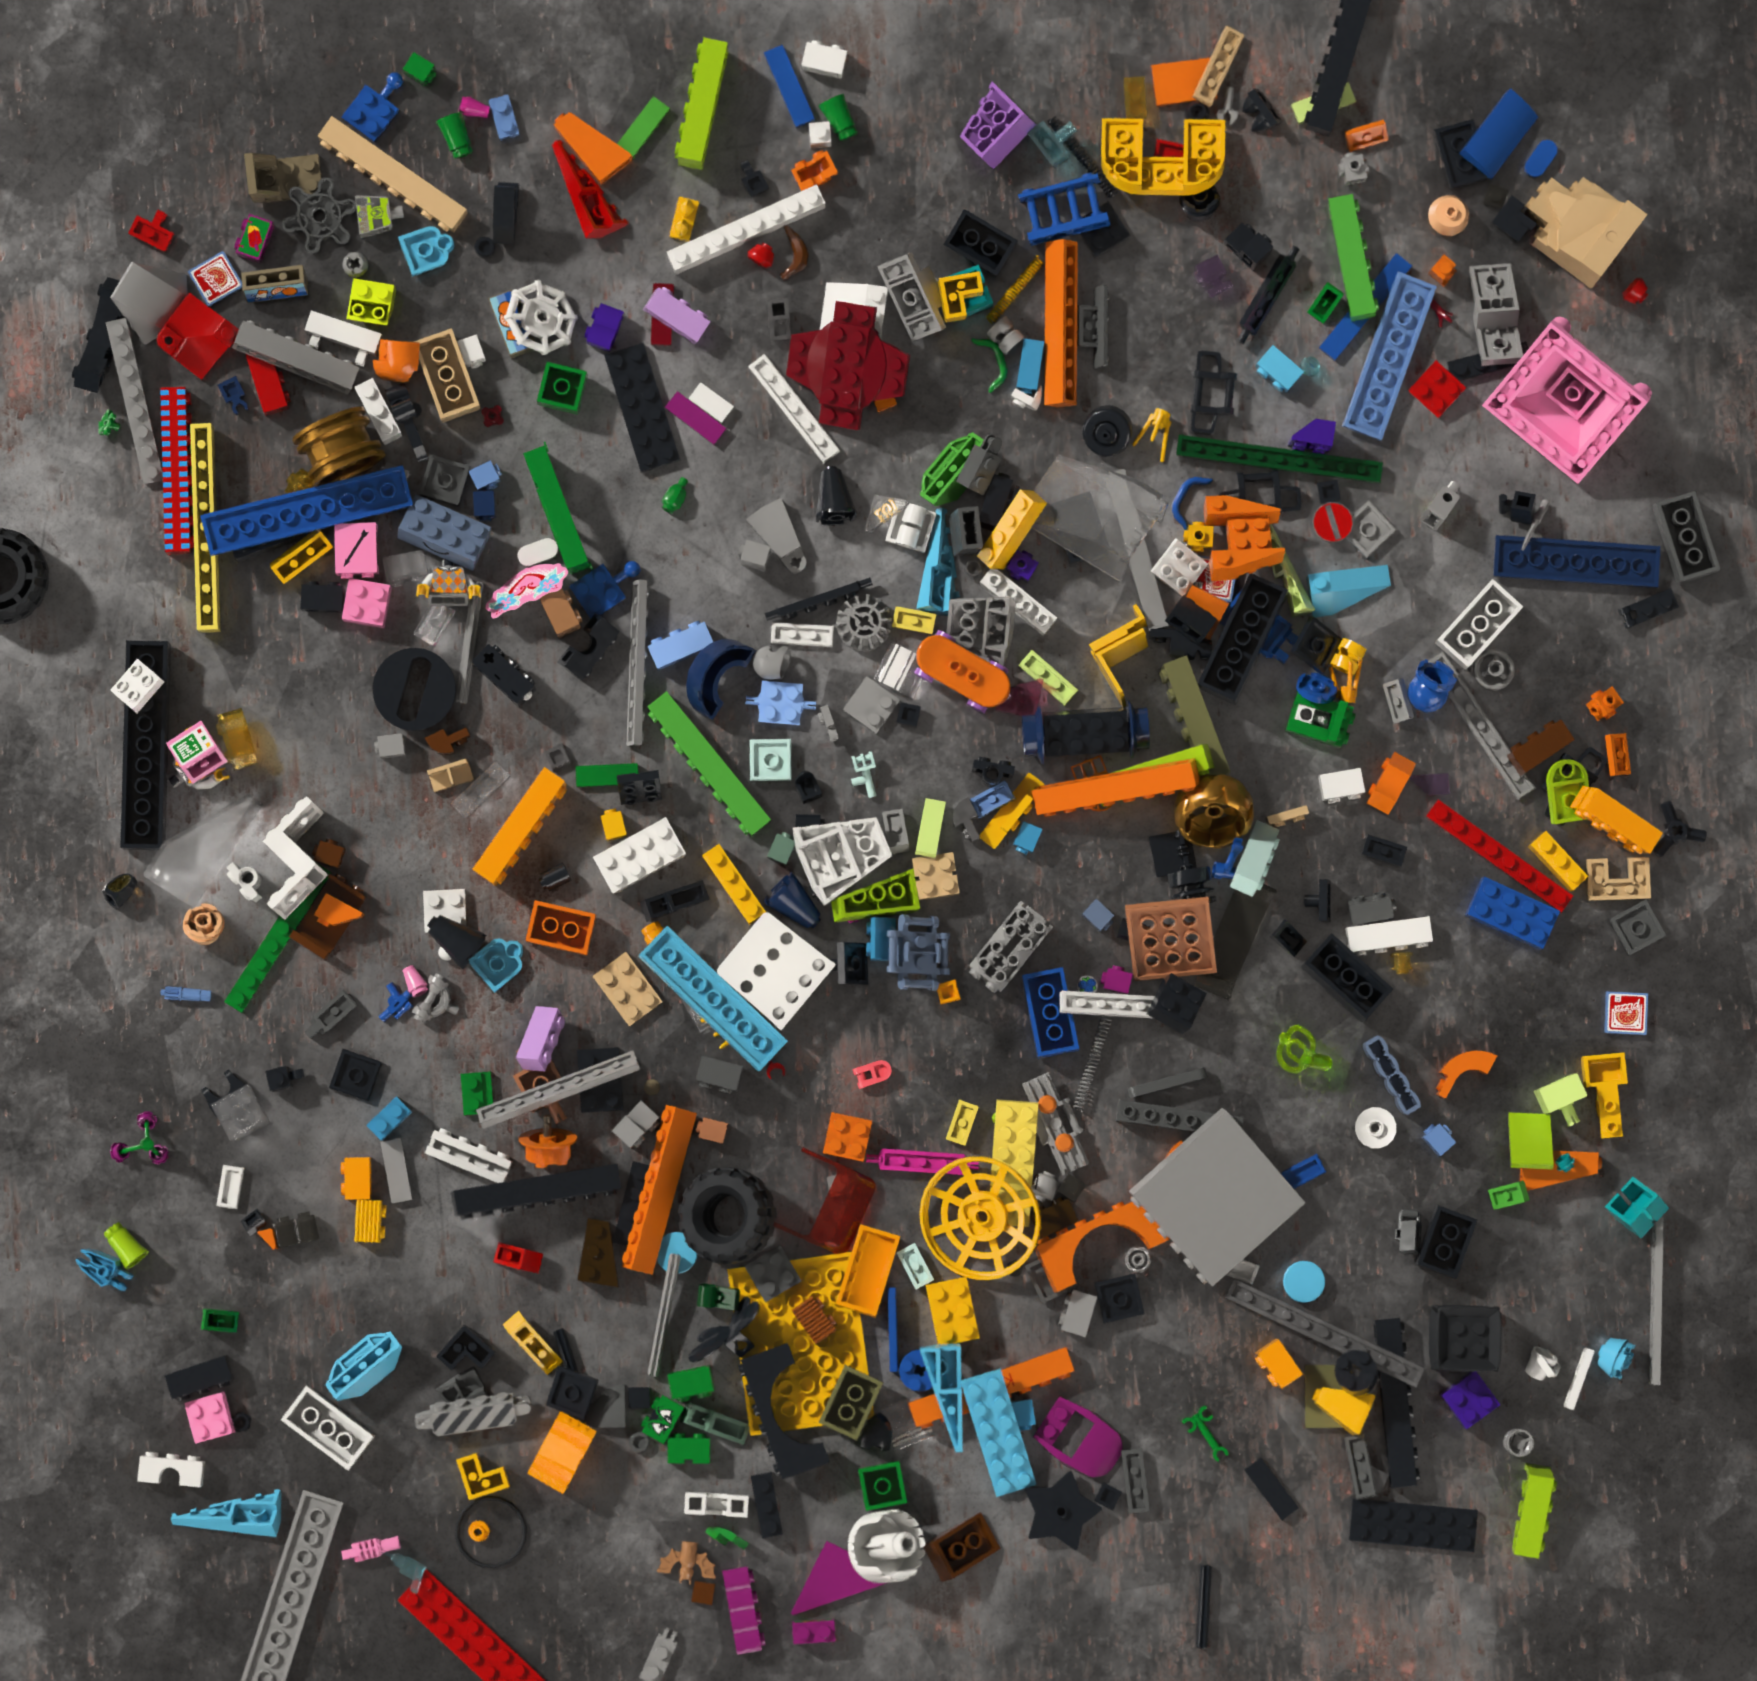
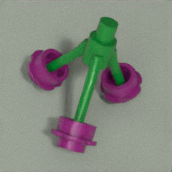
(157, 1153)

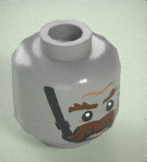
(1045, 1186)

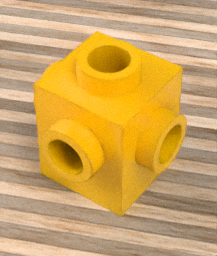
(1206, 534)

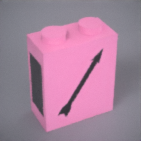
(356, 550)

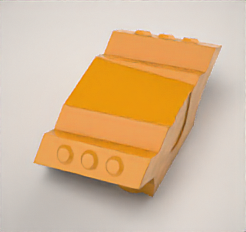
(562, 1452)

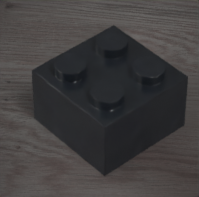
(1176, 1003)

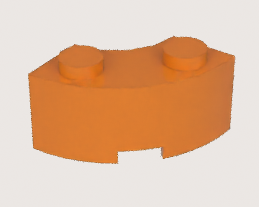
(1391, 782)

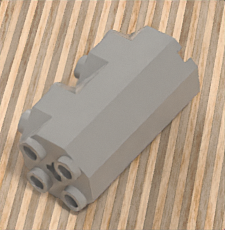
(1009, 947)

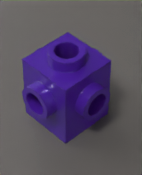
(1025, 572)

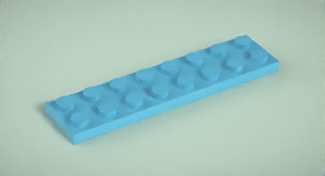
(712, 998)

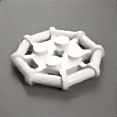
(531, 322)

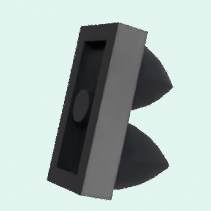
(1267, 117)

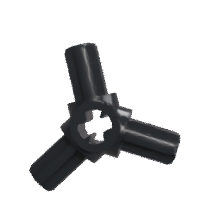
(1672, 822)

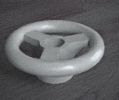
(1495, 662)

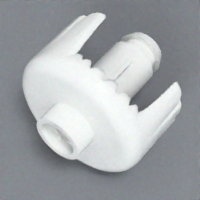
(886, 1546)

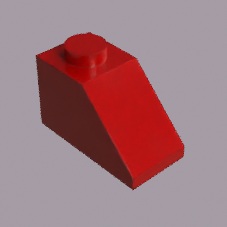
(518, 1258)

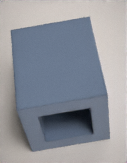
(1098, 916)

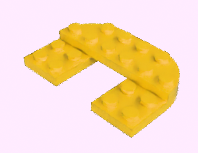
(1141, 175)

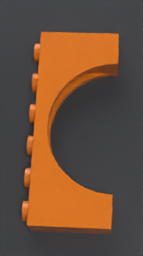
(1058, 1253)

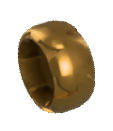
(1212, 794)

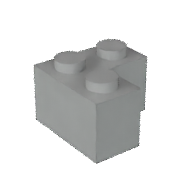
(636, 1124)

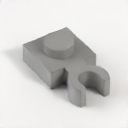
(826, 718)

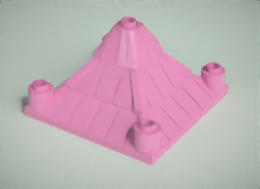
(1566, 401)

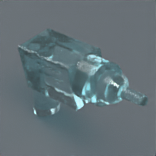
(409, 1568)

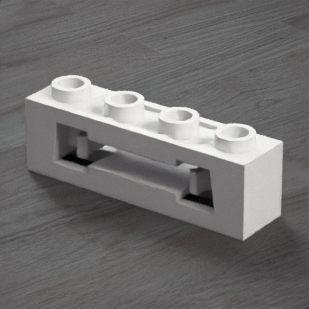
(1026, 607)

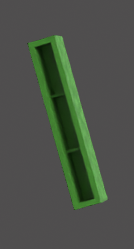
(1352, 257)

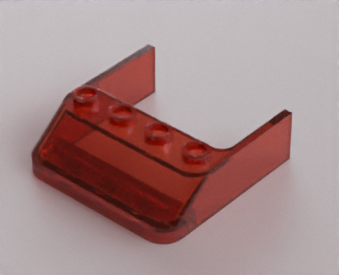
(841, 1209)

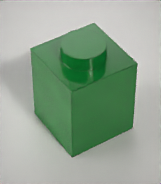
(419, 69)

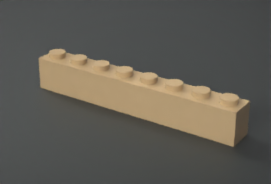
(392, 174)

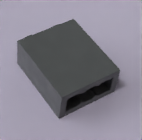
(965, 531)

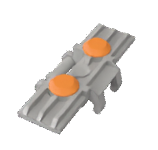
(1050, 1129)

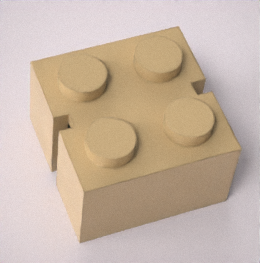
(935, 876)

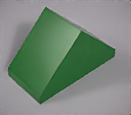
(1325, 302)
(219, 1320)

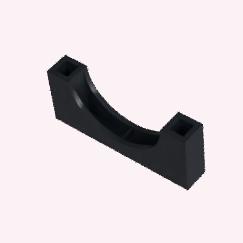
(790, 1455)

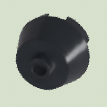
(1201, 205)

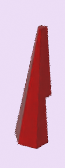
(593, 210)

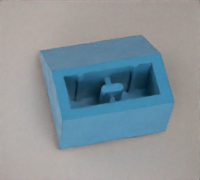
(879, 942)

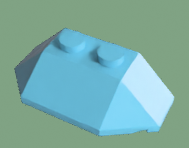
(364, 1366)

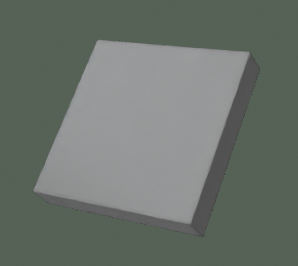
(1369, 529)

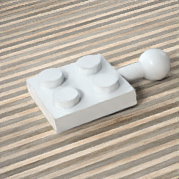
(445, 903)

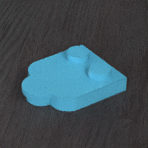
(426, 249)
(498, 962)

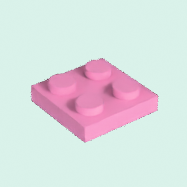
(209, 1417)

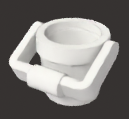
(1542, 1364)

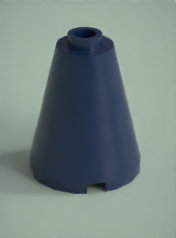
(793, 902)

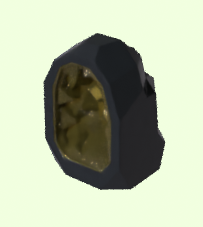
(119, 890)

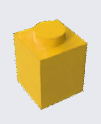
(613, 824)

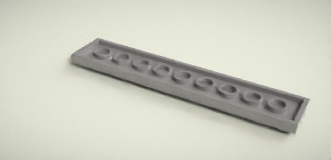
(293, 1588)

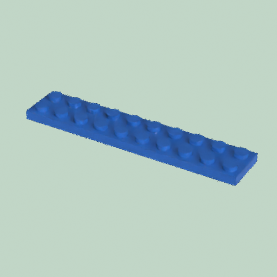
(306, 510)

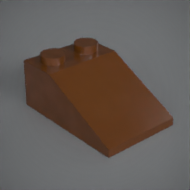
(961, 1547)

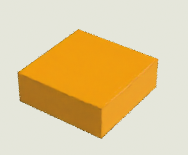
(948, 992)

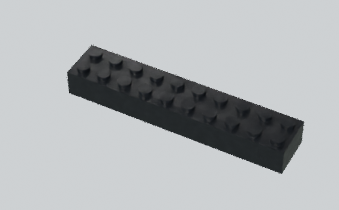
(146, 754)

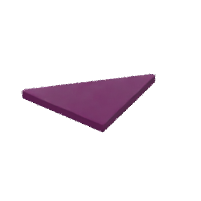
(831, 1580)

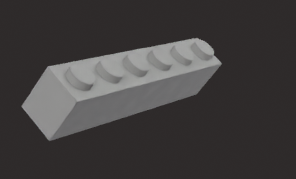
(295, 357)

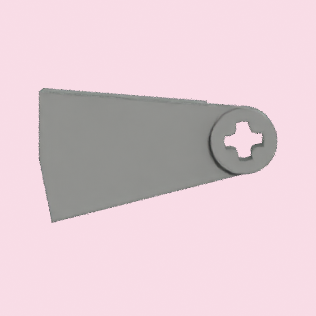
(776, 531)

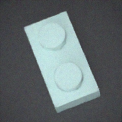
(915, 1266)

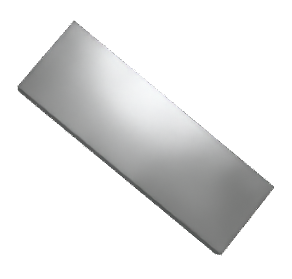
(396, 1170)

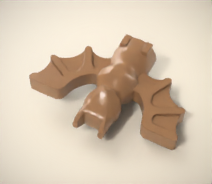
(687, 1558)

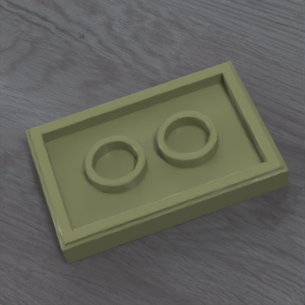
(1317, 1377)

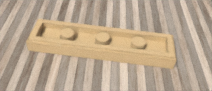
(1218, 66)

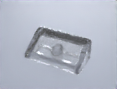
(434, 623)

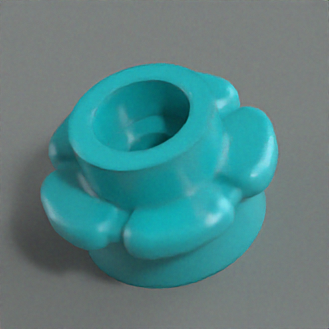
(1565, 1162)

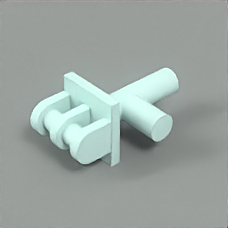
(865, 768)

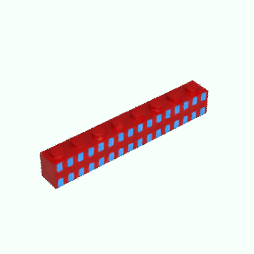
(176, 470)

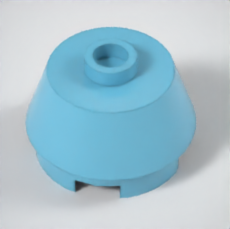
(1615, 1356)

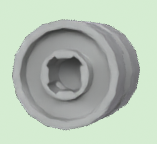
(1005, 335)
(1518, 1442)

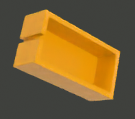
(1616, 820)

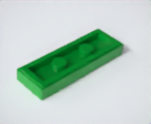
(602, 774)

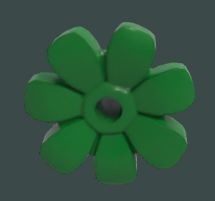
(108, 423)

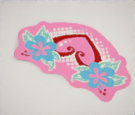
(526, 586)

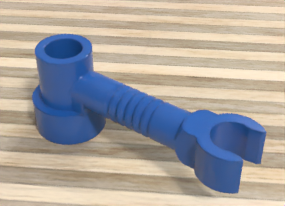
(1226, 870)

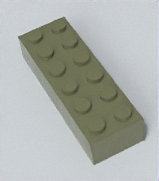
(1192, 711)

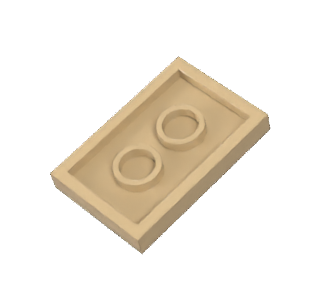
(627, 989)

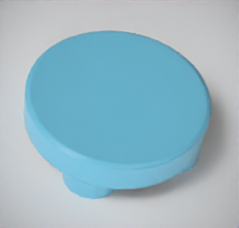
(675, 1244)
(1303, 1281)

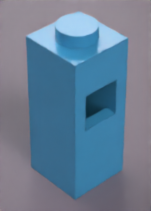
(1030, 366)

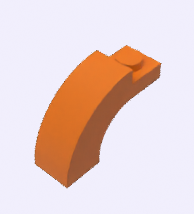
(1472, 1060)

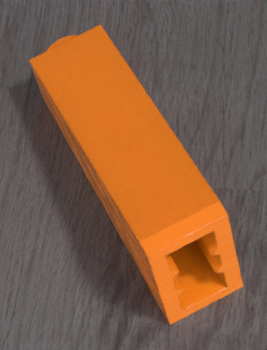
(594, 150)
(1585, 1164)

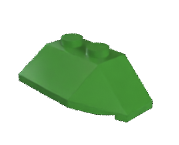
(940, 478)

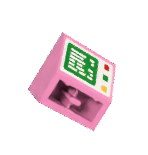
(197, 752)

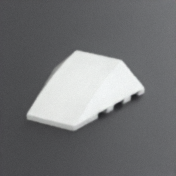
(840, 854)

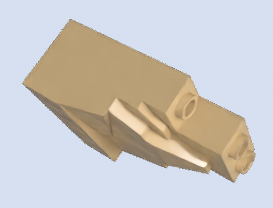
(1582, 226)

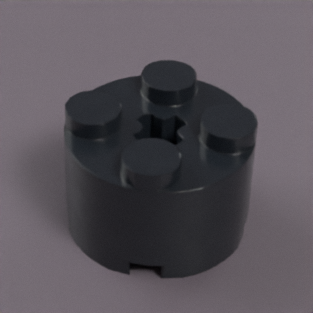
(1345, 1367)

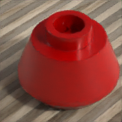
(762, 255)
(1636, 291)

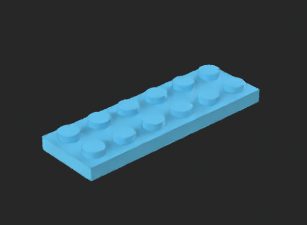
(998, 1432)

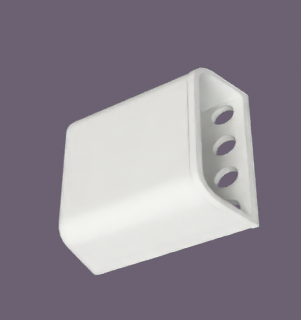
(773, 968)

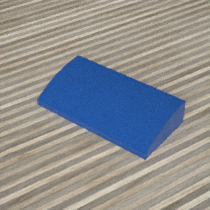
(1499, 134)

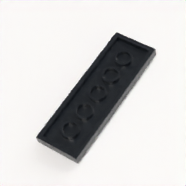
(642, 407)
(1413, 1525)

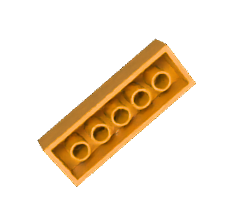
(520, 826)

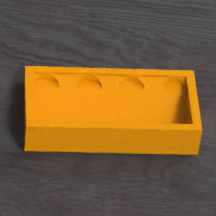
(868, 1271)

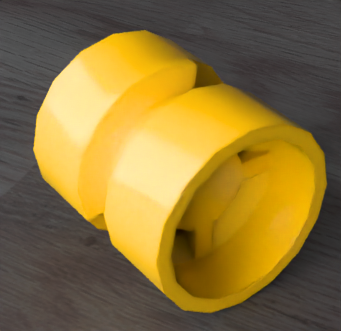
(1348, 652)

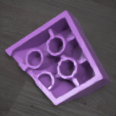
(996, 127)

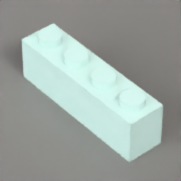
(1255, 858)

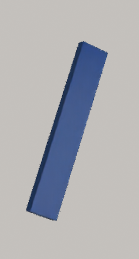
(1347, 330)

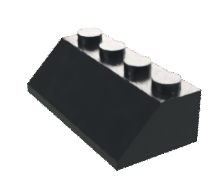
(1347, 977)

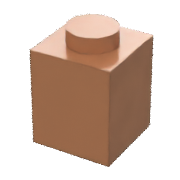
(712, 1130)

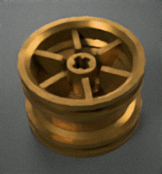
(339, 446)

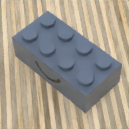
(444, 532)

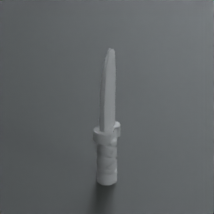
(1537, 519)

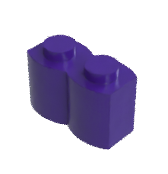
(605, 327)

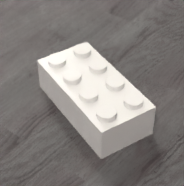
(1479, 624)
(639, 856)
(328, 1427)

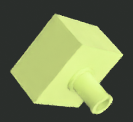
(1561, 1096)

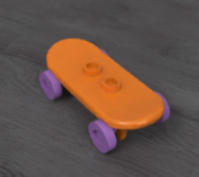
(962, 671)

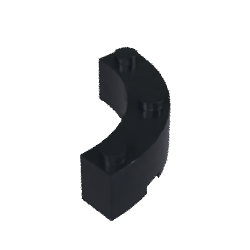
(98, 351)

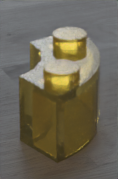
(237, 739)

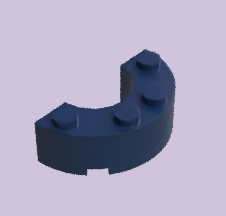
(707, 671)

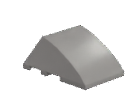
(149, 298)
(983, 625)

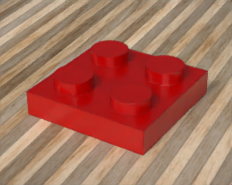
(1437, 389)

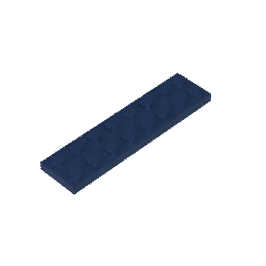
(1577, 561)

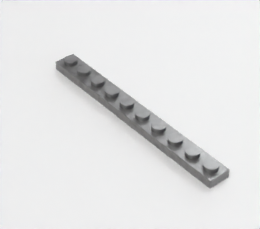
(1323, 1331)

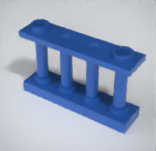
(1078, 223)

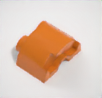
(814, 172)

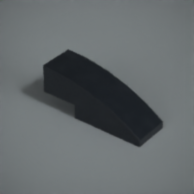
(674, 900)

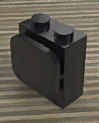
(997, 501)

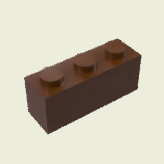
(1540, 746)

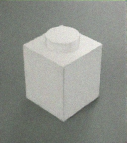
(820, 134)
(471, 351)

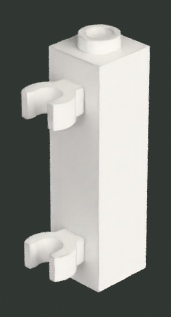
(343, 333)

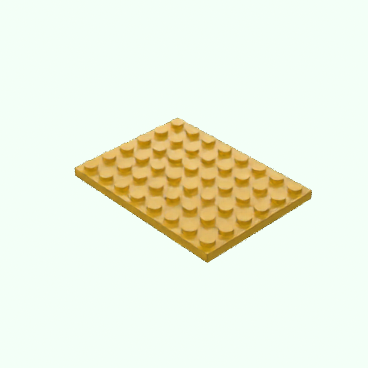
(805, 1386)

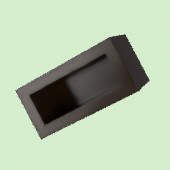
(1055, 1217)

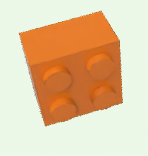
(847, 1137)

